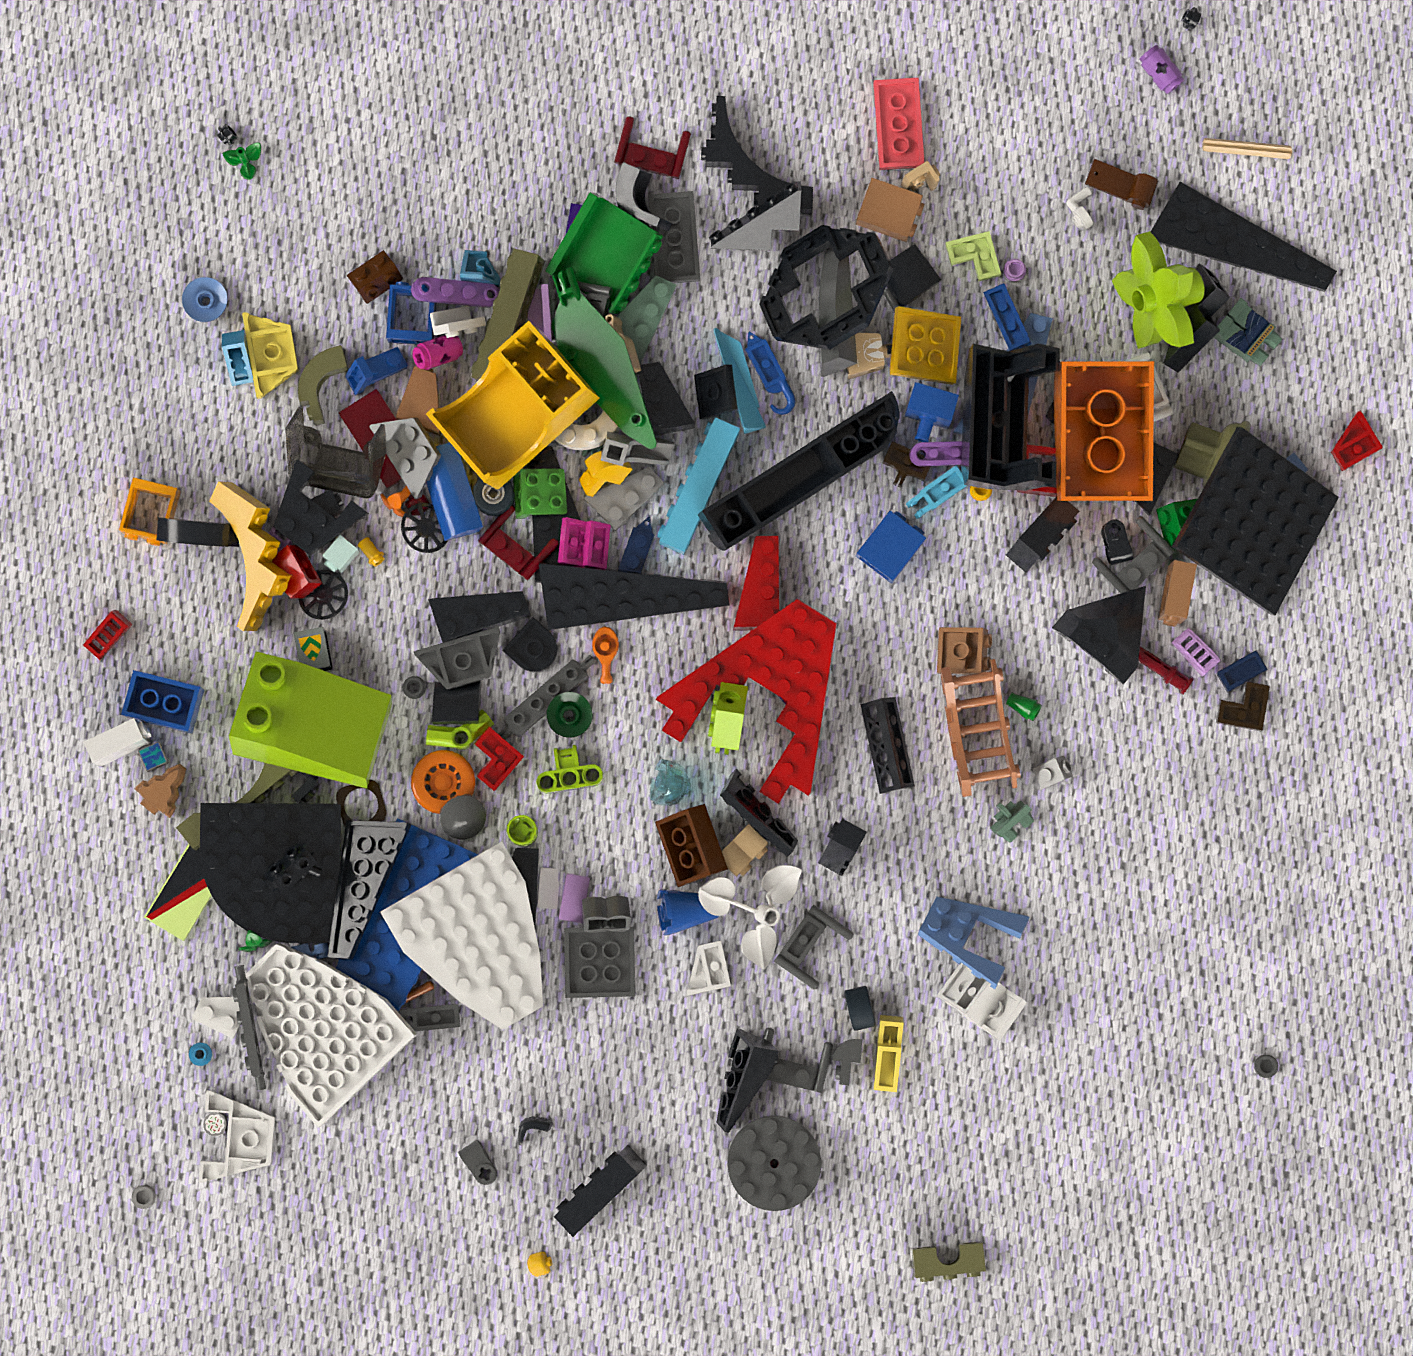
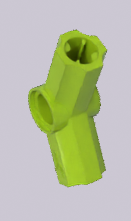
(445, 736)

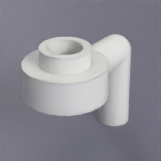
(1081, 217)

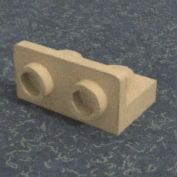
(916, 177)

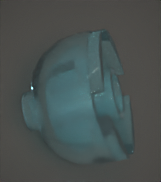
(670, 783)

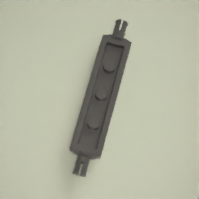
(536, 705)
(246, 1019)

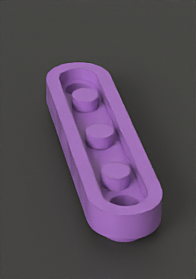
(454, 292)
(937, 453)

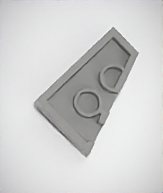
(620, 502)

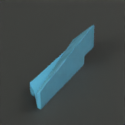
(747, 402)

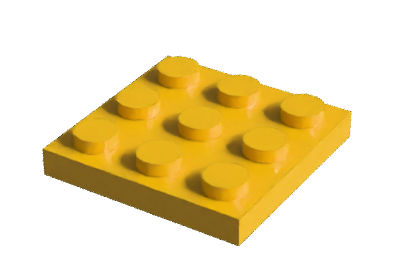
(925, 345)

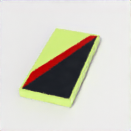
(181, 896)

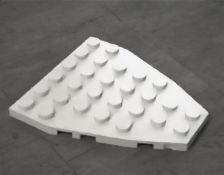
(475, 936)
(323, 1028)

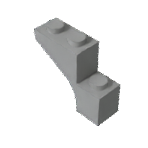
(623, 449)

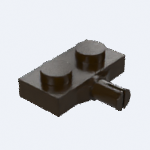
(899, 459)

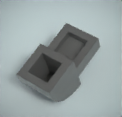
(847, 1052)

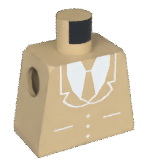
(869, 354)

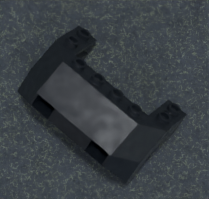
(998, 416)

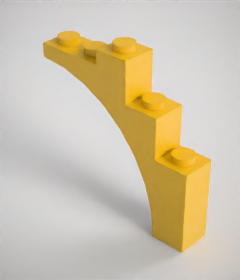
(258, 548)

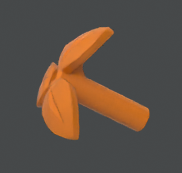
(395, 501)

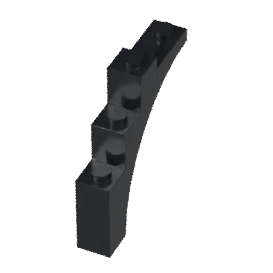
(745, 174)

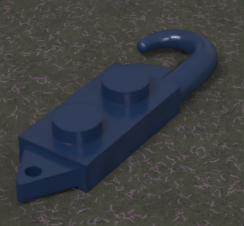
(637, 547)

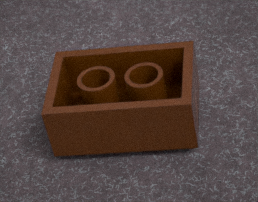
(691, 845)

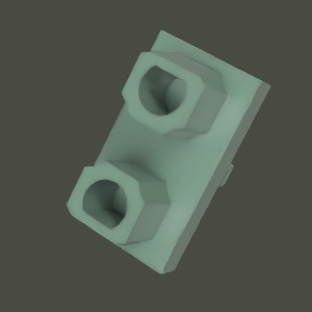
(1008, 817)

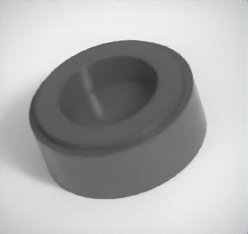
(1266, 1066)

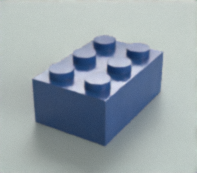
(162, 702)

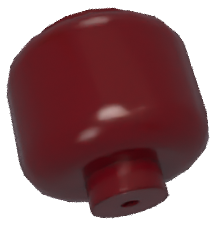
(412, 501)

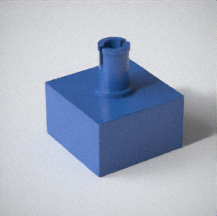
(931, 408)

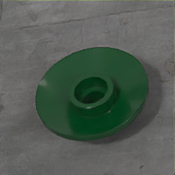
(581, 716)

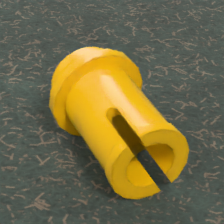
(372, 553)

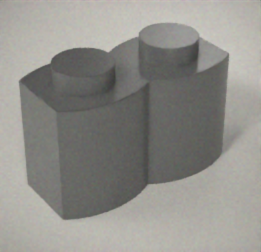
(606, 914)

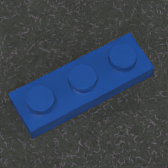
(1007, 317)

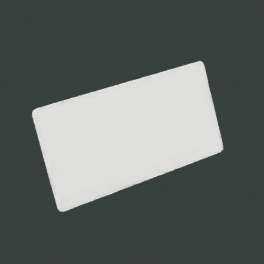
(548, 888)

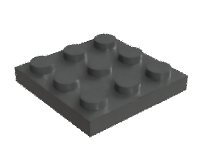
(599, 963)

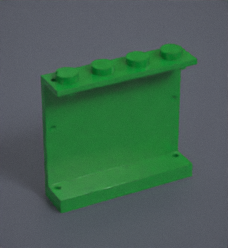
(607, 249)

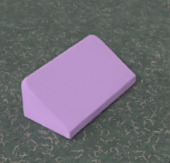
(574, 892)

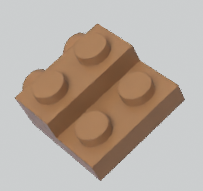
(964, 650)

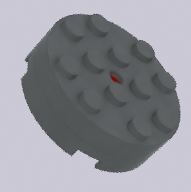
(777, 1186)

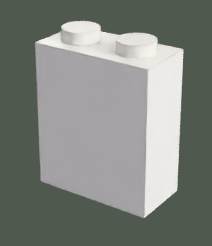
(118, 742)

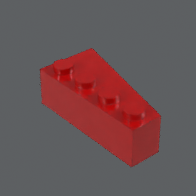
(761, 585)

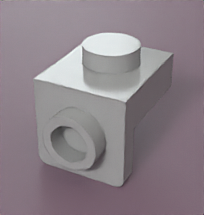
(1053, 771)

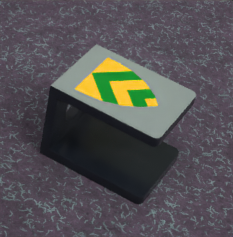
(313, 648)

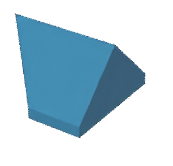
(478, 268)

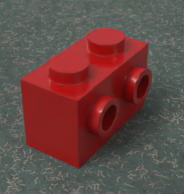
(297, 564)

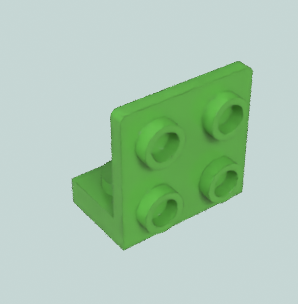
(539, 492)

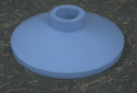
(197, 291)

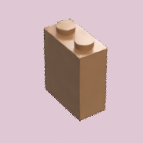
(890, 210)

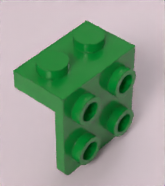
(1173, 518)

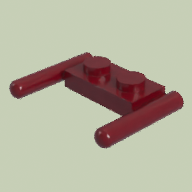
(648, 158)
(510, 551)

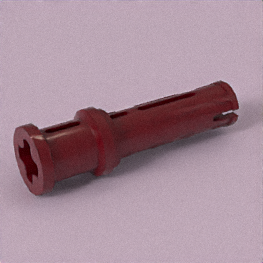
(1169, 674)

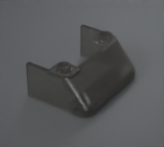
(336, 467)

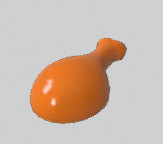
(605, 647)

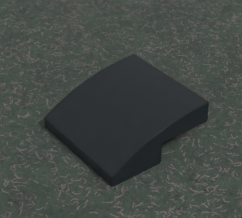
(911, 276)
(457, 704)

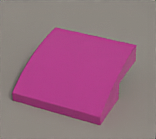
(584, 543)

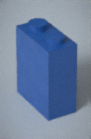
(891, 546)

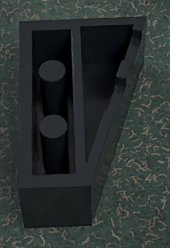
(662, 401)
(1042, 533)
(842, 846)

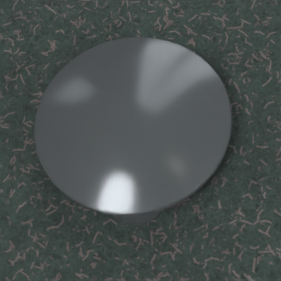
(462, 817)

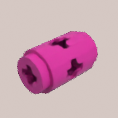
(428, 355)

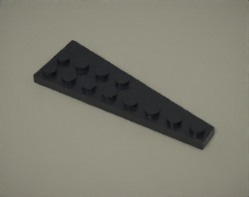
(595, 596)

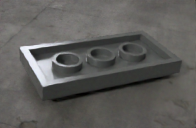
(678, 254)

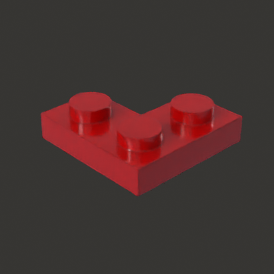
(503, 758)

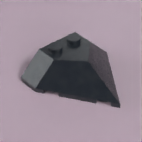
(1108, 631)

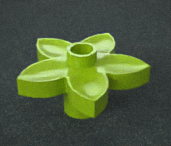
(1158, 294)

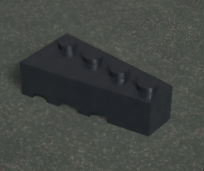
(601, 1189)

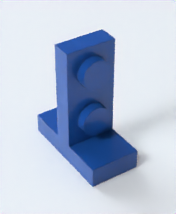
(374, 369)

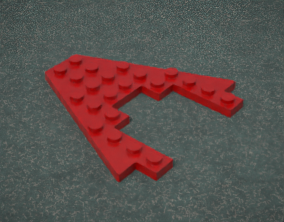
(789, 658)

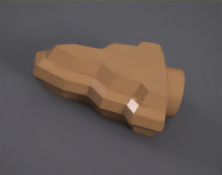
(162, 790)

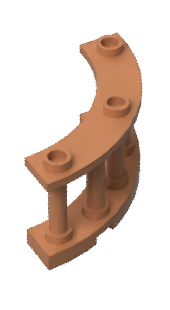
(956, 731)

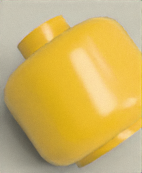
(539, 1264)

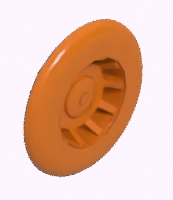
(442, 781)

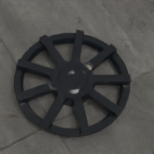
(424, 528)
(324, 595)

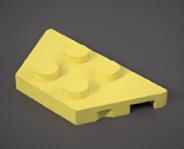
(270, 352)

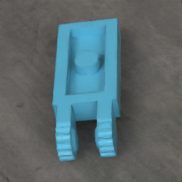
(939, 491)

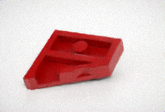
(1355, 443)

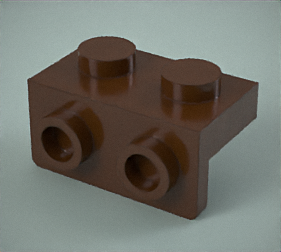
(375, 276)

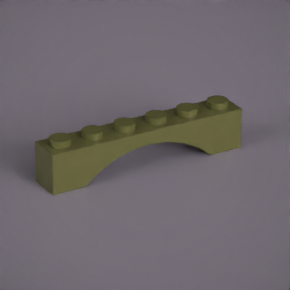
(269, 779)

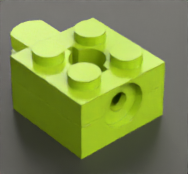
(727, 716)

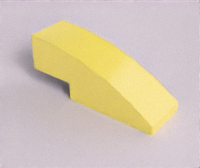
(888, 1053)

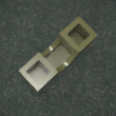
(969, 1261)

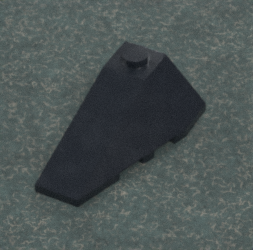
(749, 1070)

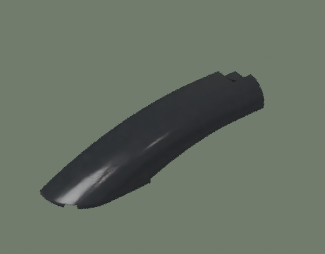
(802, 473)

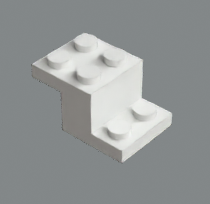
(981, 1004)

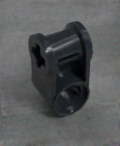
(1116, 547)

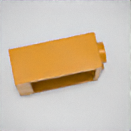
(152, 488)

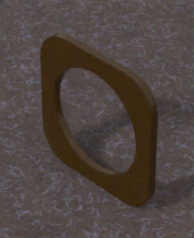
(373, 787)

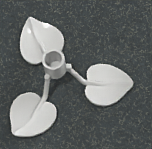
(781, 886)

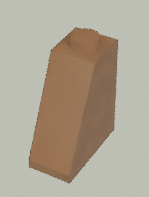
(420, 397)

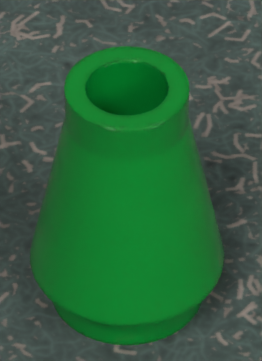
(1025, 706)

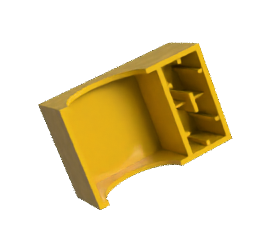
(515, 406)

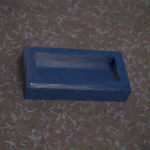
(1241, 671)

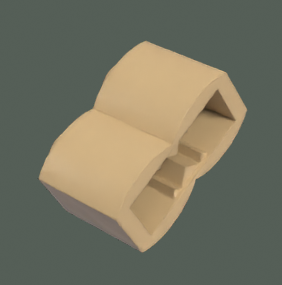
(743, 850)

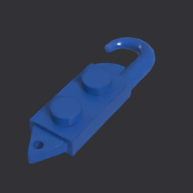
(769, 371)

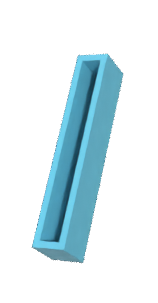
(699, 485)

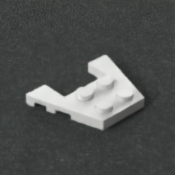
(248, 1138)

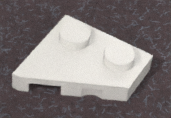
(709, 969)
(218, 1014)

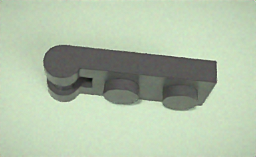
(433, 1017)

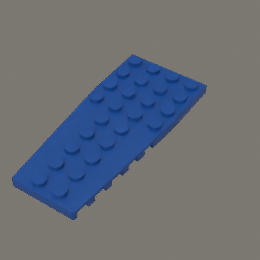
(379, 958)

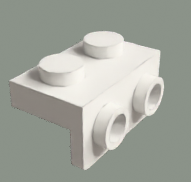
(455, 320)

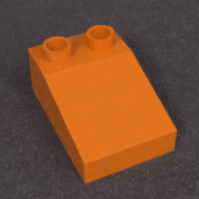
(1104, 430)

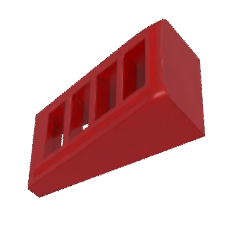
(125, 626)

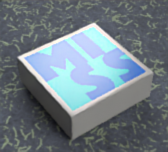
(153, 756)

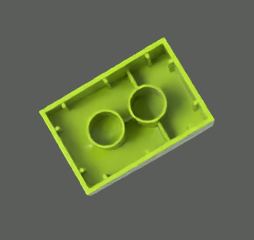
(309, 720)

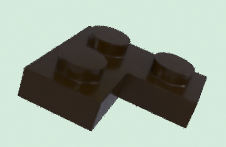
(1249, 713)

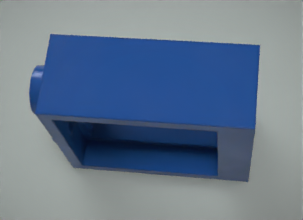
(406, 336)

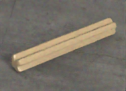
(1247, 148)

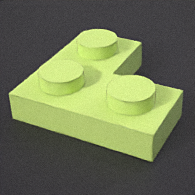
(975, 248)

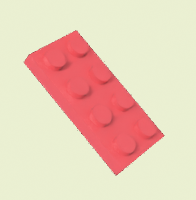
(898, 123)

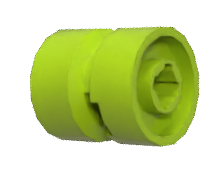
(522, 830)

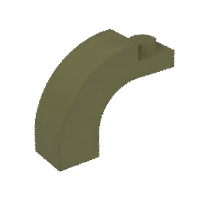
(317, 371)

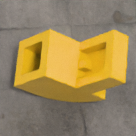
(600, 471)

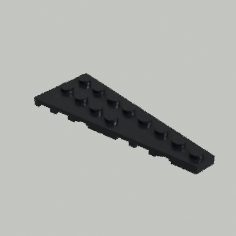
(1213, 231)

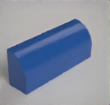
(453, 496)

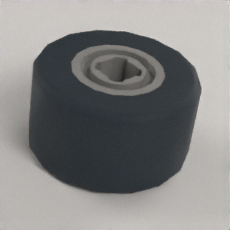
(495, 502)
(860, 1008)

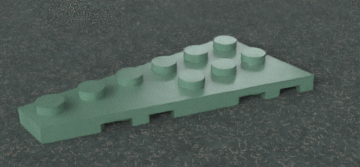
(645, 312)

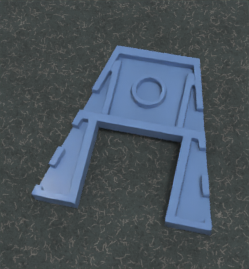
(951, 924)

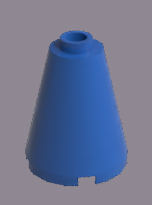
(680, 911)

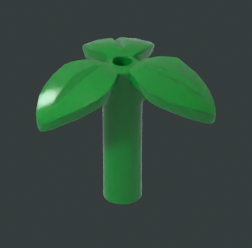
(239, 156)
(254, 941)

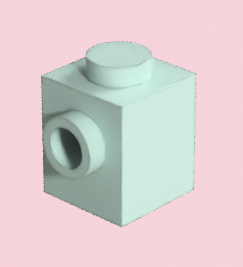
(340, 554)

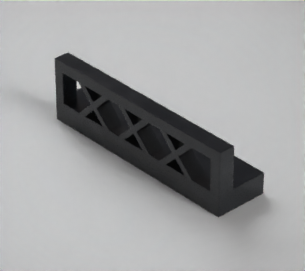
(892, 744)

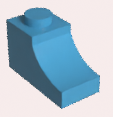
(237, 357)

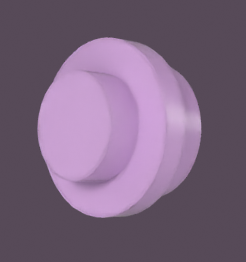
(1014, 270)

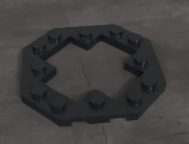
(867, 293)

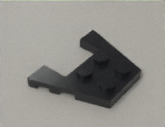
(306, 521)

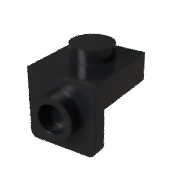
(305, 792)

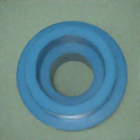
(207, 1054)

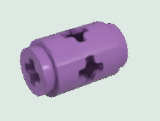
(1165, 82)

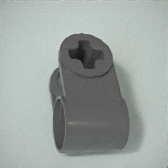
(476, 1159)

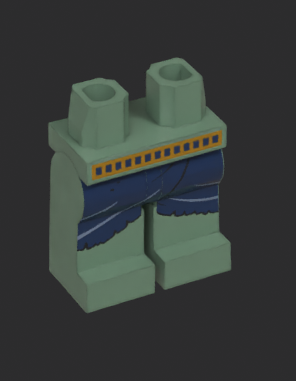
(1245, 332)

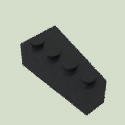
(475, 613)

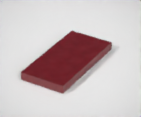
(358, 418)

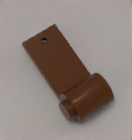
(1121, 184)

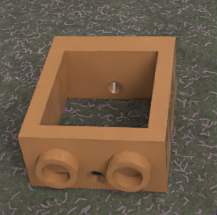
(1177, 592)

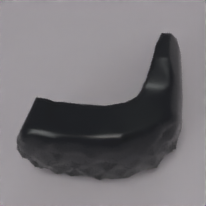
(533, 1123)

